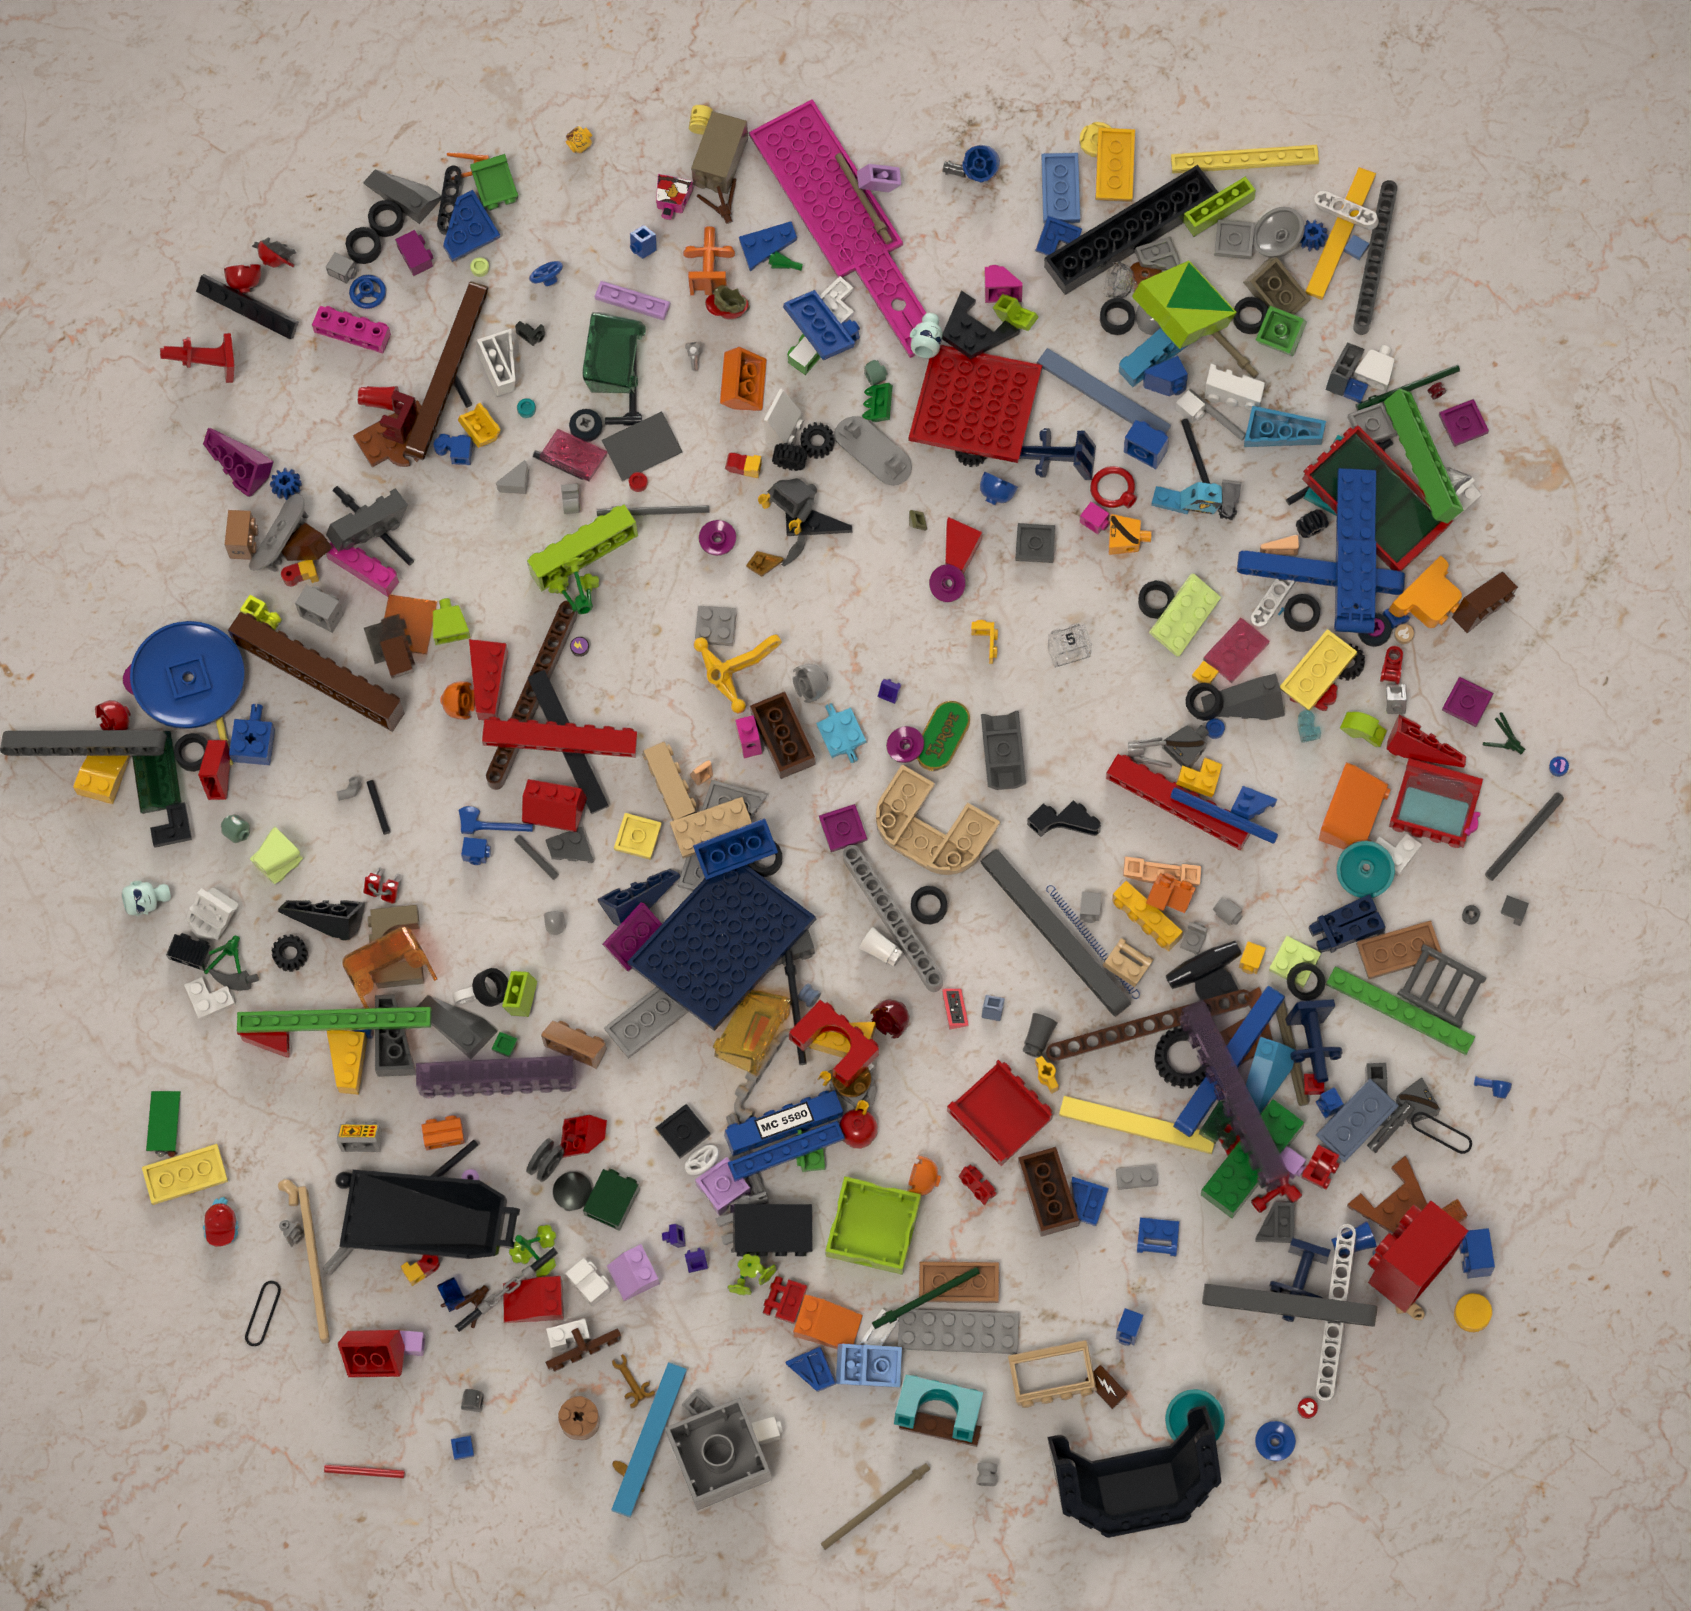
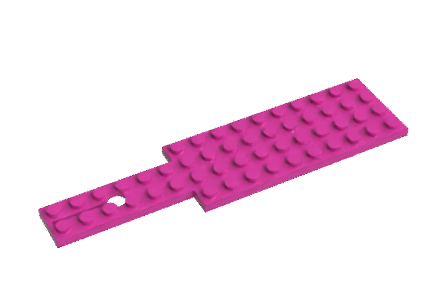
(802, 158)

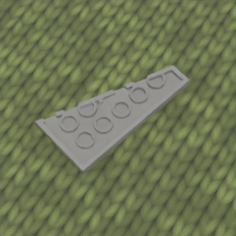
(717, 794)

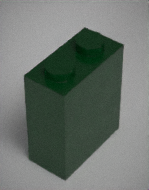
(611, 1199)

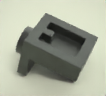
(529, 334)

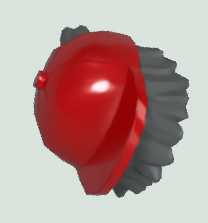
(274, 253)

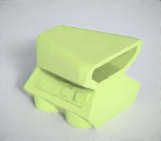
(276, 856)

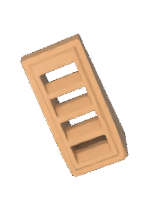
(1283, 546)
(702, 773)

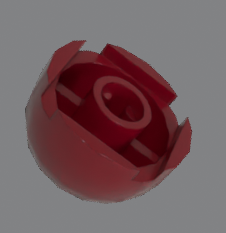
(891, 1017)

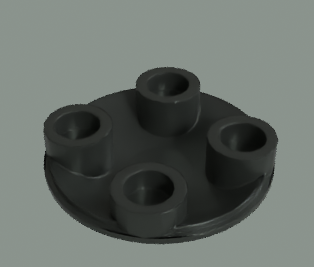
(572, 1191)

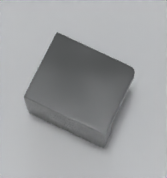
(1515, 909)

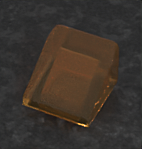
(1456, 1210)

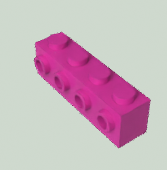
(351, 329)
(365, 568)

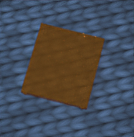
(418, 618)

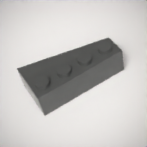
(391, 1046)

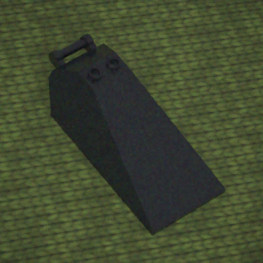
(426, 1215)

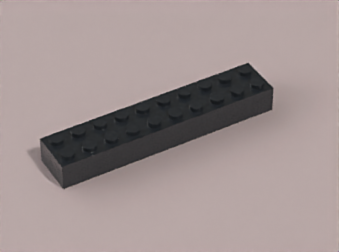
(1128, 229)

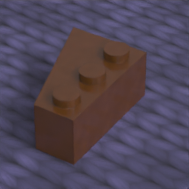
(1484, 601)
(397, 656)

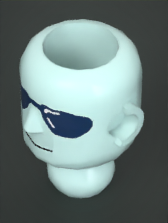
(926, 337)
(143, 898)

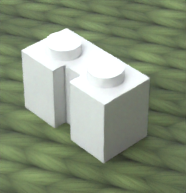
(587, 1282)
(561, 1335)

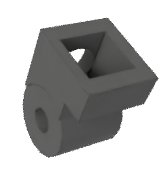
(472, 1400)

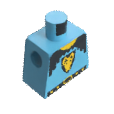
(1202, 498)

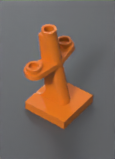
(708, 278)

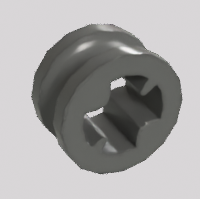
(1476, 912)

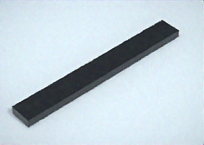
(576, 761)

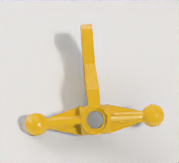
(725, 683)

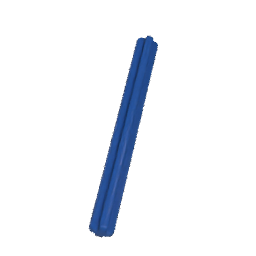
(1224, 815)

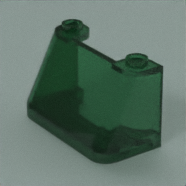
(611, 353)

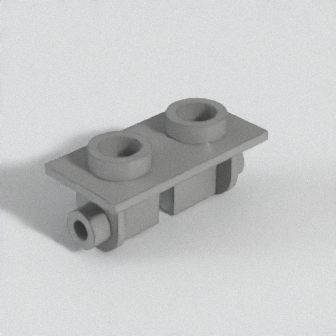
(291, 1232)

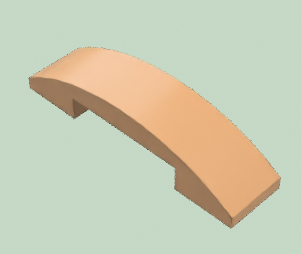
(1148, 871)

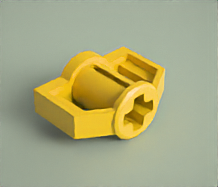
(1046, 1074)

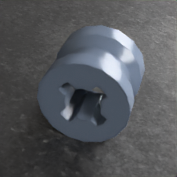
(809, 995)

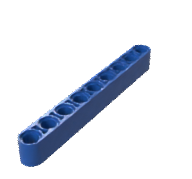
(1309, 571)
(1238, 1047)

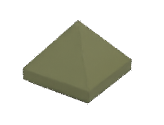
(917, 520)

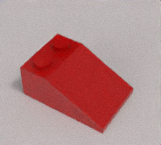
(534, 1300)

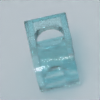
(1306, 727)

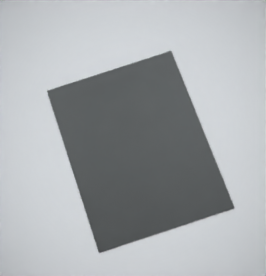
(642, 446)

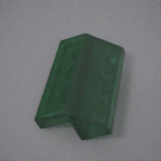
(157, 779)

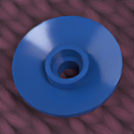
(1280, 1432)

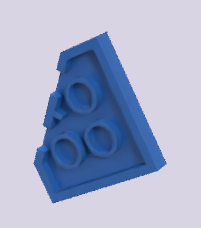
(468, 227)

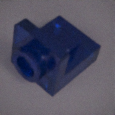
(451, 1293)

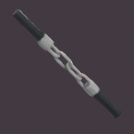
(484, 1307)

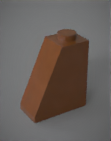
(306, 544)

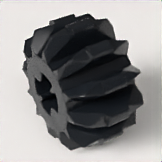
(1312, 523)

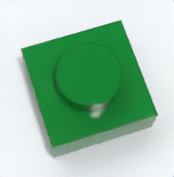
(504, 1044)

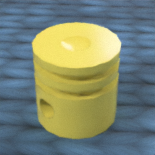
(699, 118)

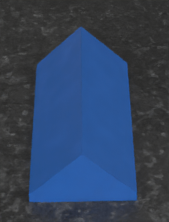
(735, 849)

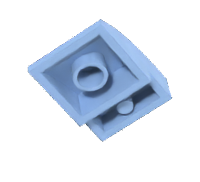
(868, 1365)

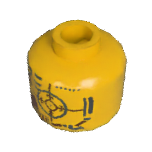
(579, 139)

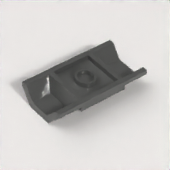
(1003, 751)

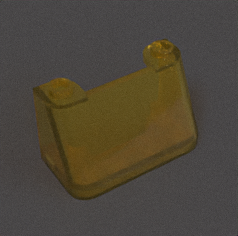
(752, 1030)

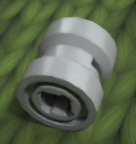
(986, 1474)

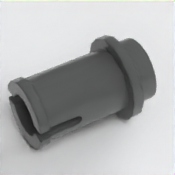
(952, 168)

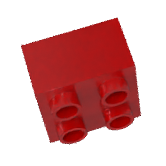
(1415, 1254)

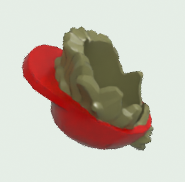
(727, 303)

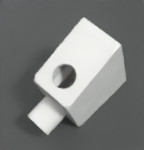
(1376, 369)

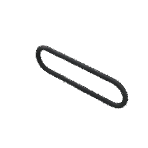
(1438, 1140)
(270, 1316)

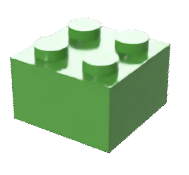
(1281, 331)

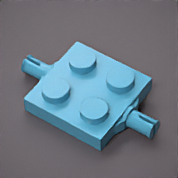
(841, 732)

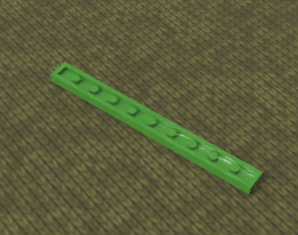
(334, 1019)

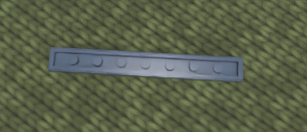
(1099, 391)

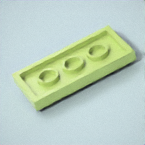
(1185, 615)

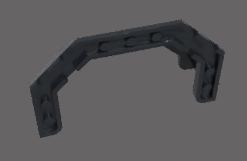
(1140, 1487)

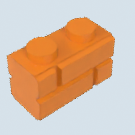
(443, 1133)

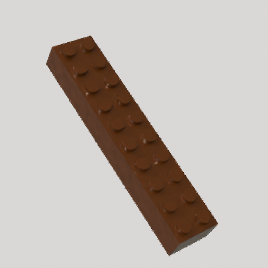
(316, 671)

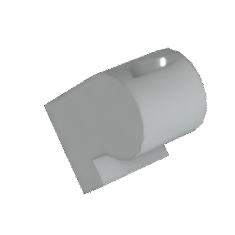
(570, 498)

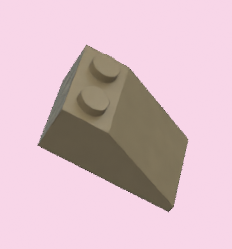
(1276, 287)

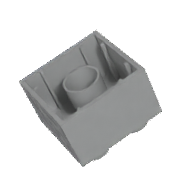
(718, 1453)

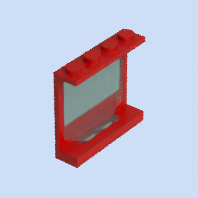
(1436, 803)

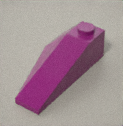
(242, 463)

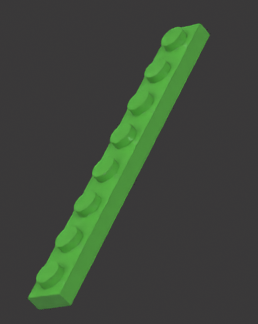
(1400, 1010)

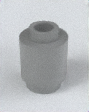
(1228, 912)

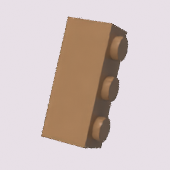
(574, 1043)

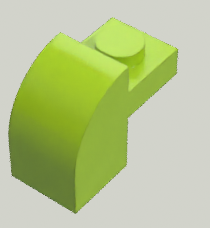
(1009, 309)
(1363, 726)

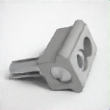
(693, 351)

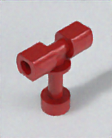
(1289, 1191)

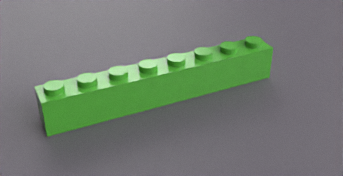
(1423, 456)

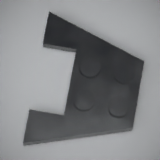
(970, 335)

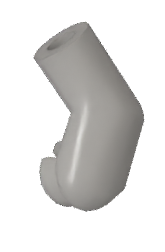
(352, 789)

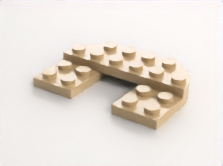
(923, 843)

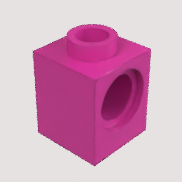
(1095, 518)

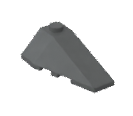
(412, 197)
(460, 1027)

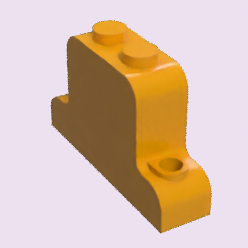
(1429, 596)

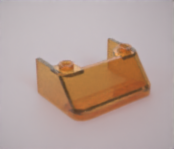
(381, 954)

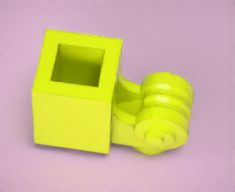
(260, 612)

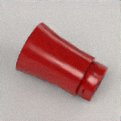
(377, 397)

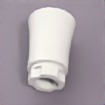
(880, 947)

